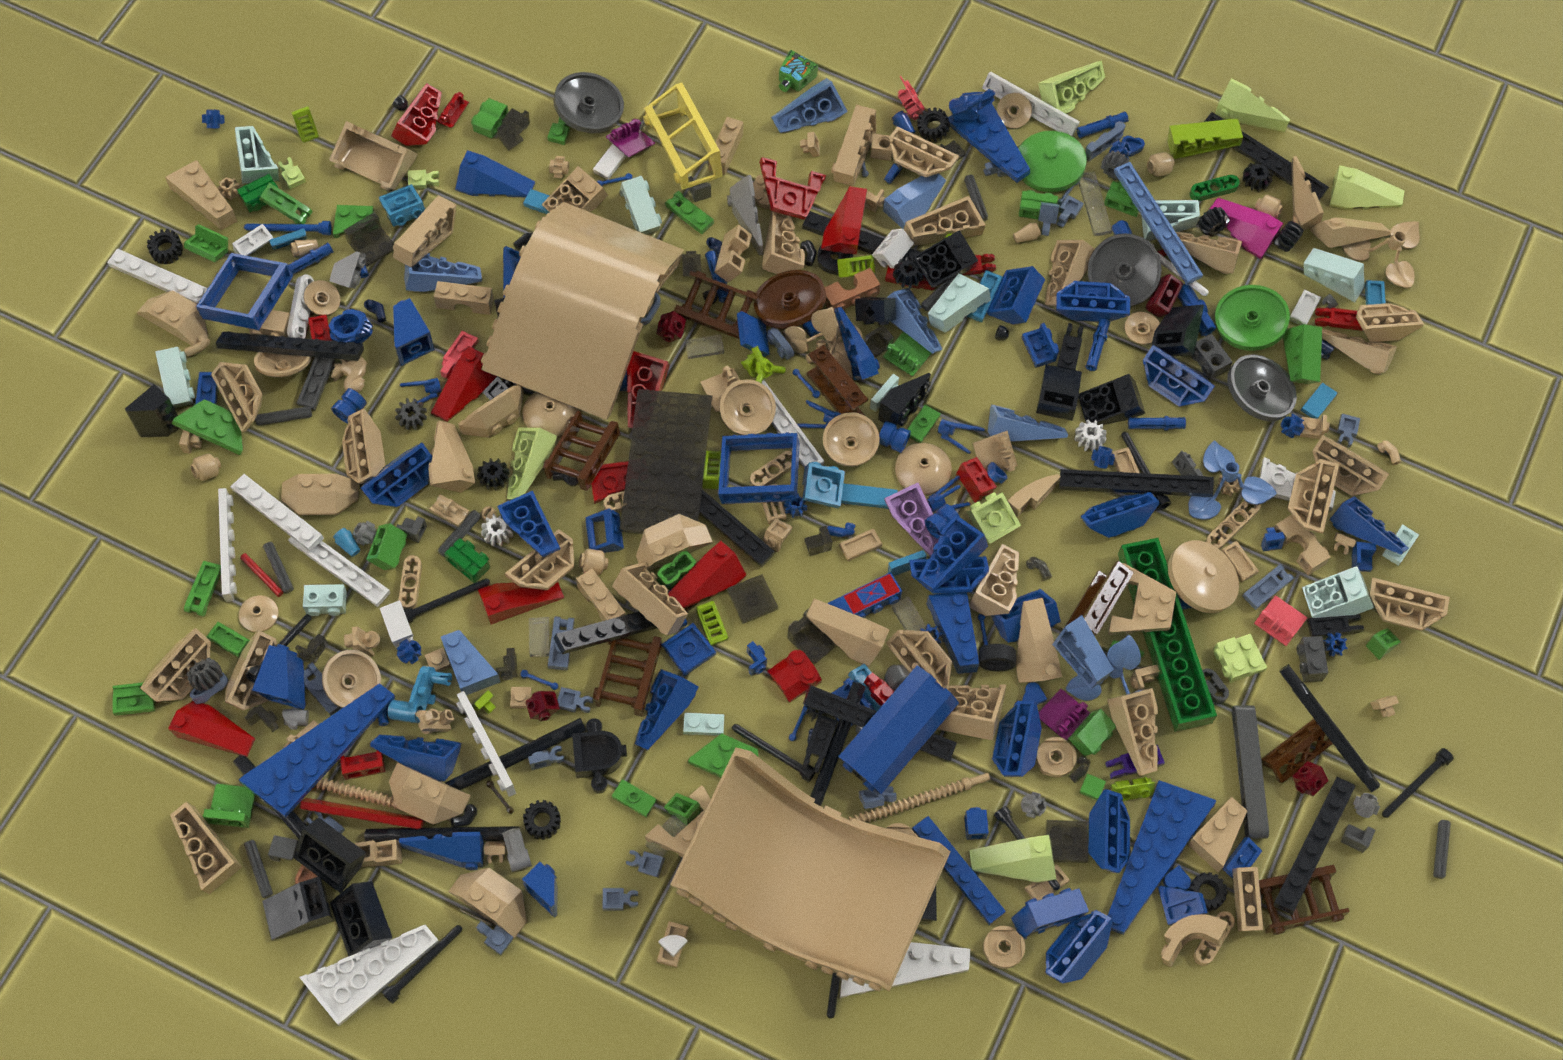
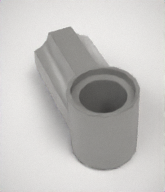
(517, 854)

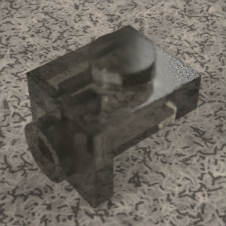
(258, 713)

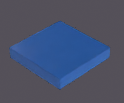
(752, 333)
(688, 649)

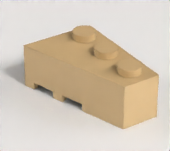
(1218, 834)

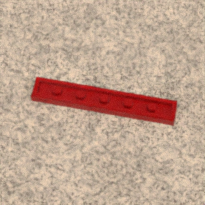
(362, 813)

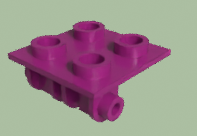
(630, 138)
(1063, 714)

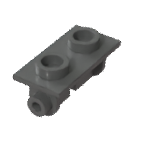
(1186, 465)

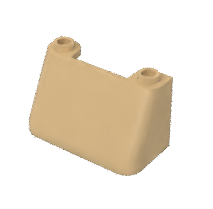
(372, 156)

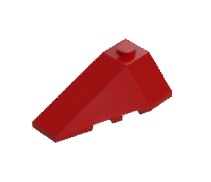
(419, 119)
(845, 226)
(646, 374)
(463, 385)
(710, 575)
(509, 599)
(210, 728)

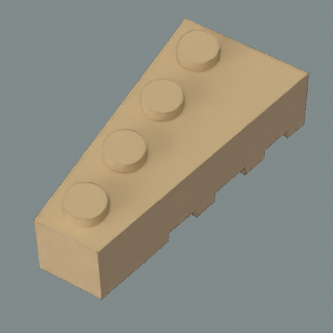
(855, 145)
(426, 232)

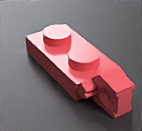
(455, 351)

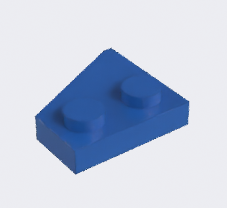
(1181, 903)

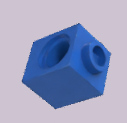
(976, 824)

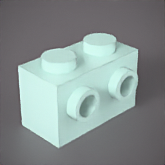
(324, 599)

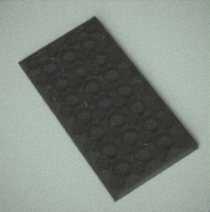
(665, 458)

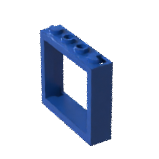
(263, 306)
(758, 494)

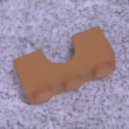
(865, 286)

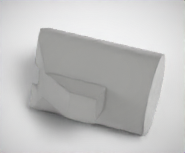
(295, 717)

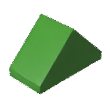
(1382, 643)
(683, 808)

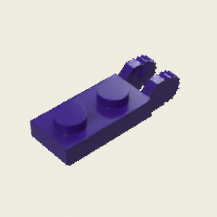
(1128, 766)

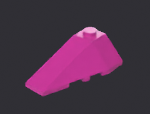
(1250, 226)

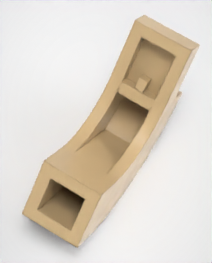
(1192, 928)

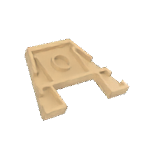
(1151, 608)
(682, 840)

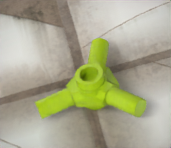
(764, 367)

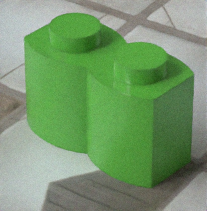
(489, 117)
(673, 572)

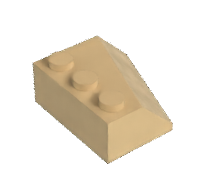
(976, 712)

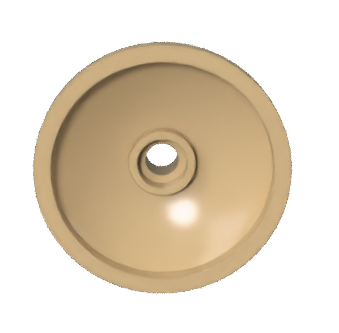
(280, 364)
(754, 397)
(550, 419)
(847, 429)
(930, 476)
(354, 666)

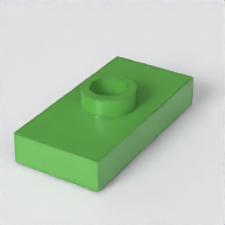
(923, 423)
(227, 639)
(634, 798)

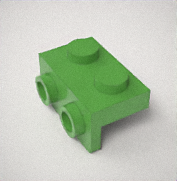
(207, 243)

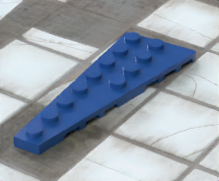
(299, 766)
(1166, 830)

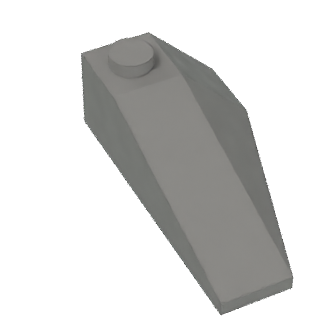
(744, 209)

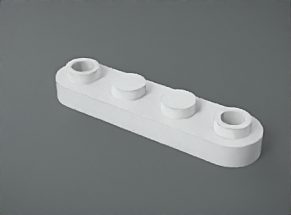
(299, 311)

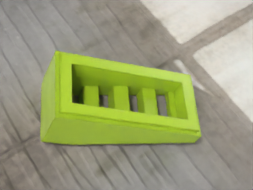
(305, 125)
(845, 265)
(711, 481)
(705, 608)

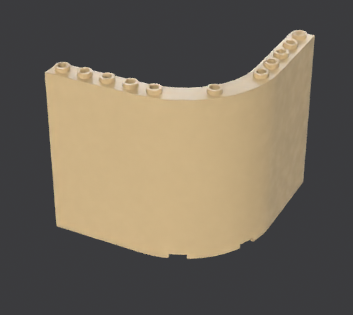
(577, 307)
(807, 876)

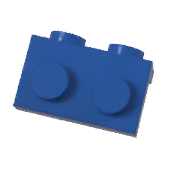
(1041, 346)

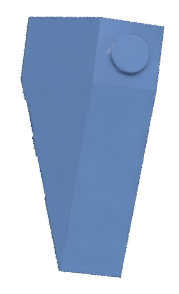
(814, 106)
(913, 199)
(429, 270)
(911, 320)
(1021, 428)

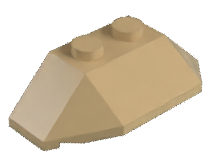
(920, 154)
(175, 316)
(1387, 321)
(239, 392)
(494, 414)
(362, 447)
(1354, 473)
(319, 493)
(1313, 494)
(669, 538)
(545, 571)
(1407, 605)
(921, 649)
(169, 676)
(239, 688)
(426, 796)
(492, 898)

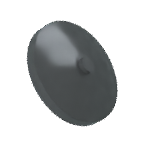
(588, 102)
(1128, 264)
(1261, 387)

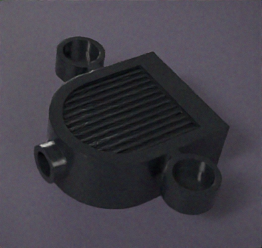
(597, 754)

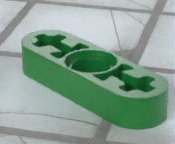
(1209, 193)

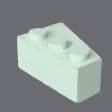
(253, 156)
(640, 205)
(1179, 213)
(1336, 273)
(957, 302)
(175, 376)

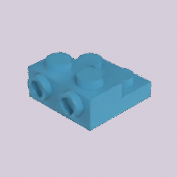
(402, 205)
(823, 484)

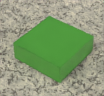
(1092, 787)

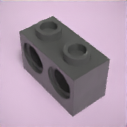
(1214, 354)

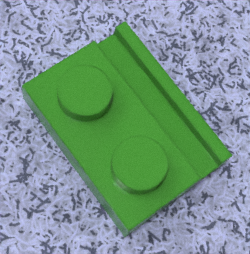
(131, 700)

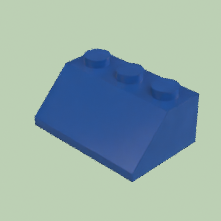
(1016, 295)
(1009, 624)

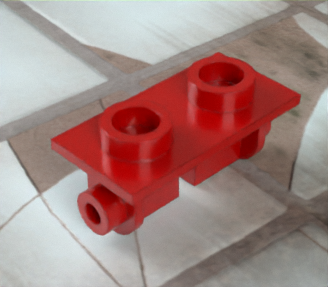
(453, 110)

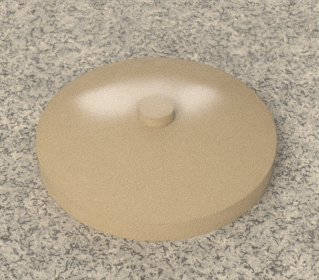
(1203, 576)

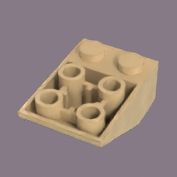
(577, 190)

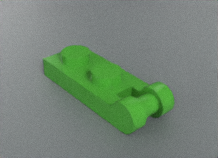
(285, 204)
(689, 213)
(203, 588)

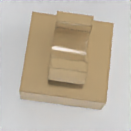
(811, 144)
(188, 441)
(1343, 540)
(1385, 705)
(495, 848)

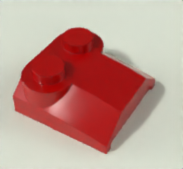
(795, 675)

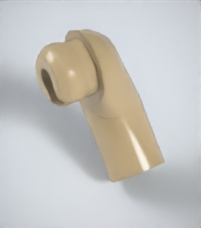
(1391, 449)

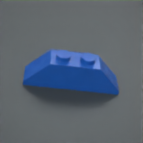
(1092, 301)
(1175, 378)
(400, 478)
(1120, 514)
(963, 581)
(1018, 739)
(1109, 832)
(1078, 947)

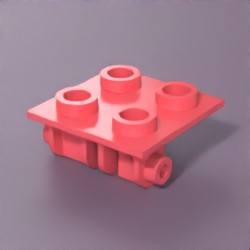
(910, 100)
(1280, 620)

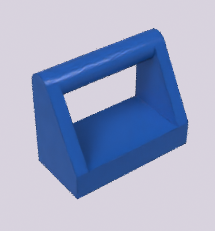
(612, 529)

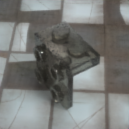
(809, 639)

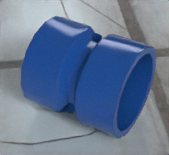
(350, 403)
(895, 437)
(938, 521)

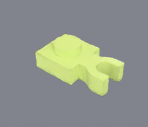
(291, 174)
(421, 178)

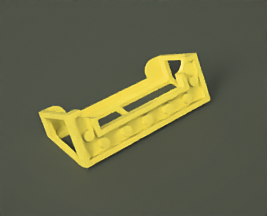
(685, 107)

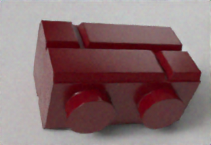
(1164, 295)

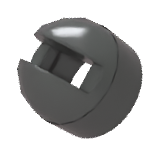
(1330, 300)

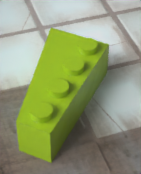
(1203, 137)

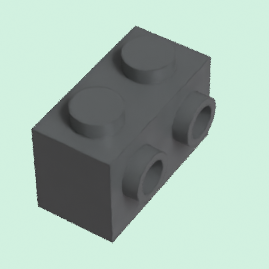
(1312, 659)

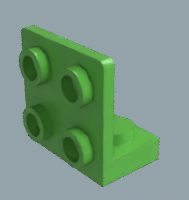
(230, 806)

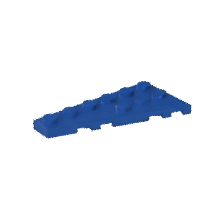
(993, 141)

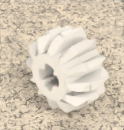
(1090, 435)
(496, 531)

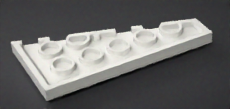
(919, 964)
(360, 977)

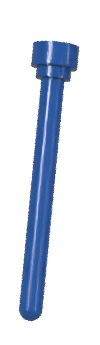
(324, 227)

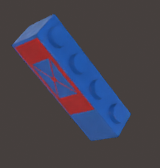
(870, 597)

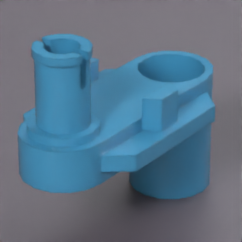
(420, 695)

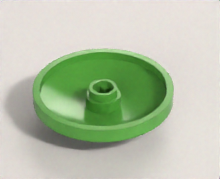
(1054, 161)
(1252, 317)

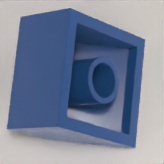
(543, 887)

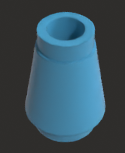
(346, 541)

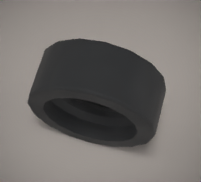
(997, 657)

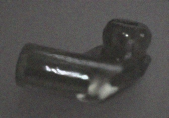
(1081, 770)

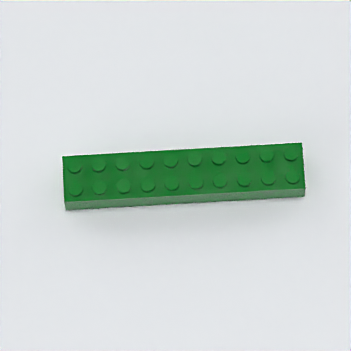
(1172, 649)

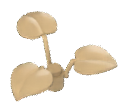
(1402, 235)
(824, 322)

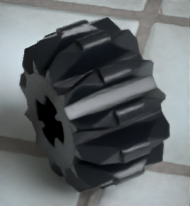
(1257, 176)
(1213, 221)
(1288, 236)
(907, 273)
(486, 471)

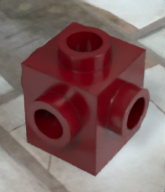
(671, 326)
(542, 705)
(1310, 778)

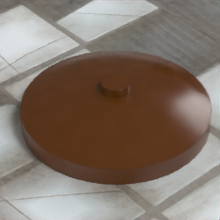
(790, 299)

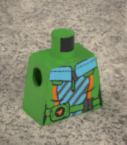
(796, 72)

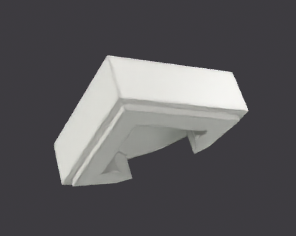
(673, 943)

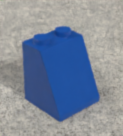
(411, 334)
(281, 677)

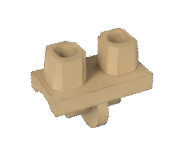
(449, 510)
(362, 641)
(434, 720)

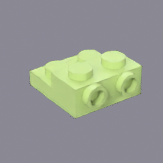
(993, 517)
(1239, 657)

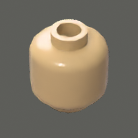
(1160, 164)
(1269, 205)
(205, 467)
(593, 559)

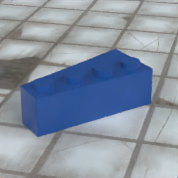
(954, 619)

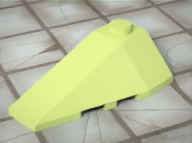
(1071, 87)
(1241, 104)
(531, 450)
(1018, 859)

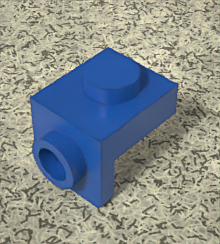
(758, 656)

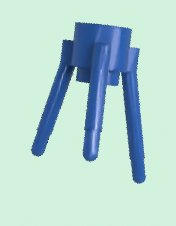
(431, 386)
(829, 415)
(948, 428)
(937, 499)

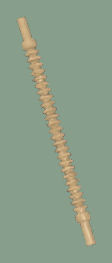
(965, 784)
(357, 792)

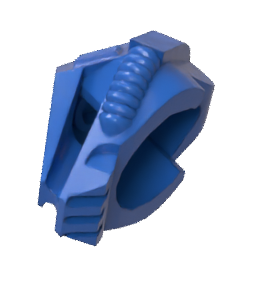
(968, 104)
(350, 327)

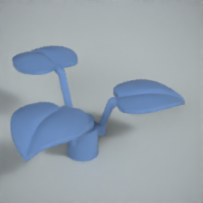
(1217, 459)
(1120, 655)

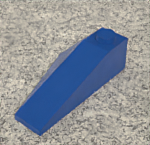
(485, 176)
(1357, 520)
(461, 849)

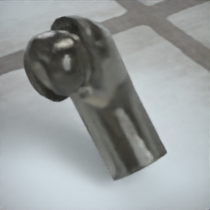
(1035, 562)

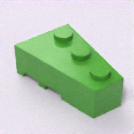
(1304, 353)

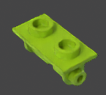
(1140, 789)

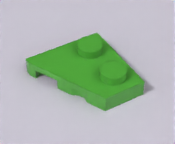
(348, 215)

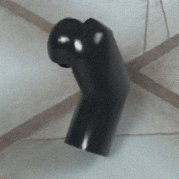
(523, 240)
(810, 250)
(571, 481)
(467, 818)

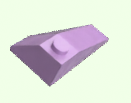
(910, 511)

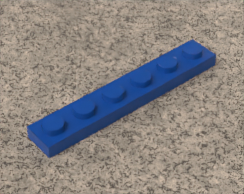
(962, 874)

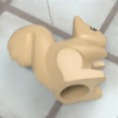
(353, 370)

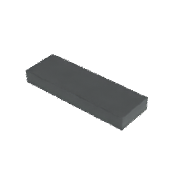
(315, 382)

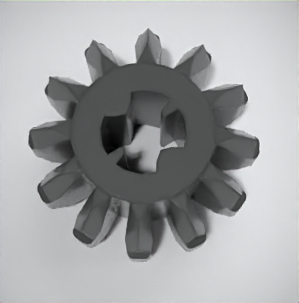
(1112, 161)
(417, 408)
(204, 674)

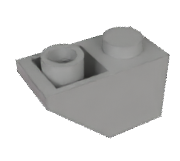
(348, 270)

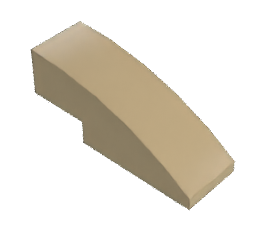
(1033, 494)
(381, 853)

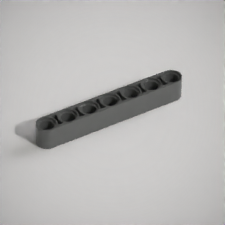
(1250, 771)

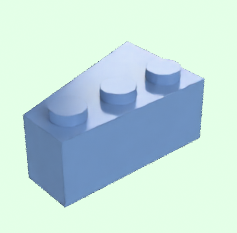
(1083, 652)
(468, 665)

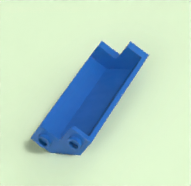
(898, 730)

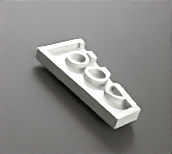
(1281, 480)

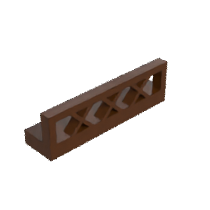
(1295, 744)

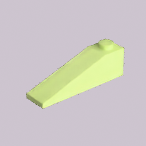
(1358, 189)

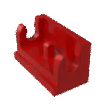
(975, 479)
(362, 765)

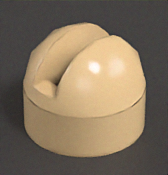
(485, 510)

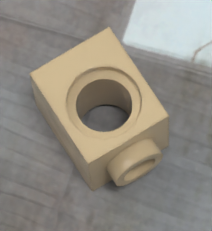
(877, 150)

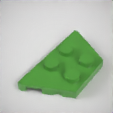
(212, 424)
(717, 753)

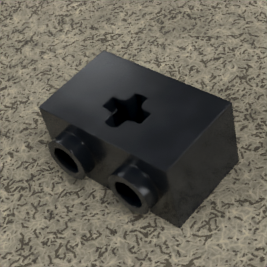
(875, 310)

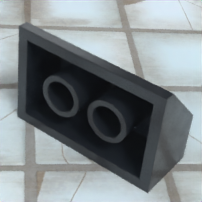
(152, 414)
(329, 854)
(360, 917)

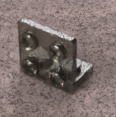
(369, 238)

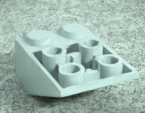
(1338, 595)

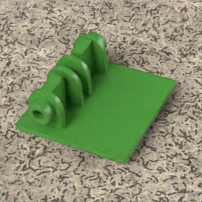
(907, 354)

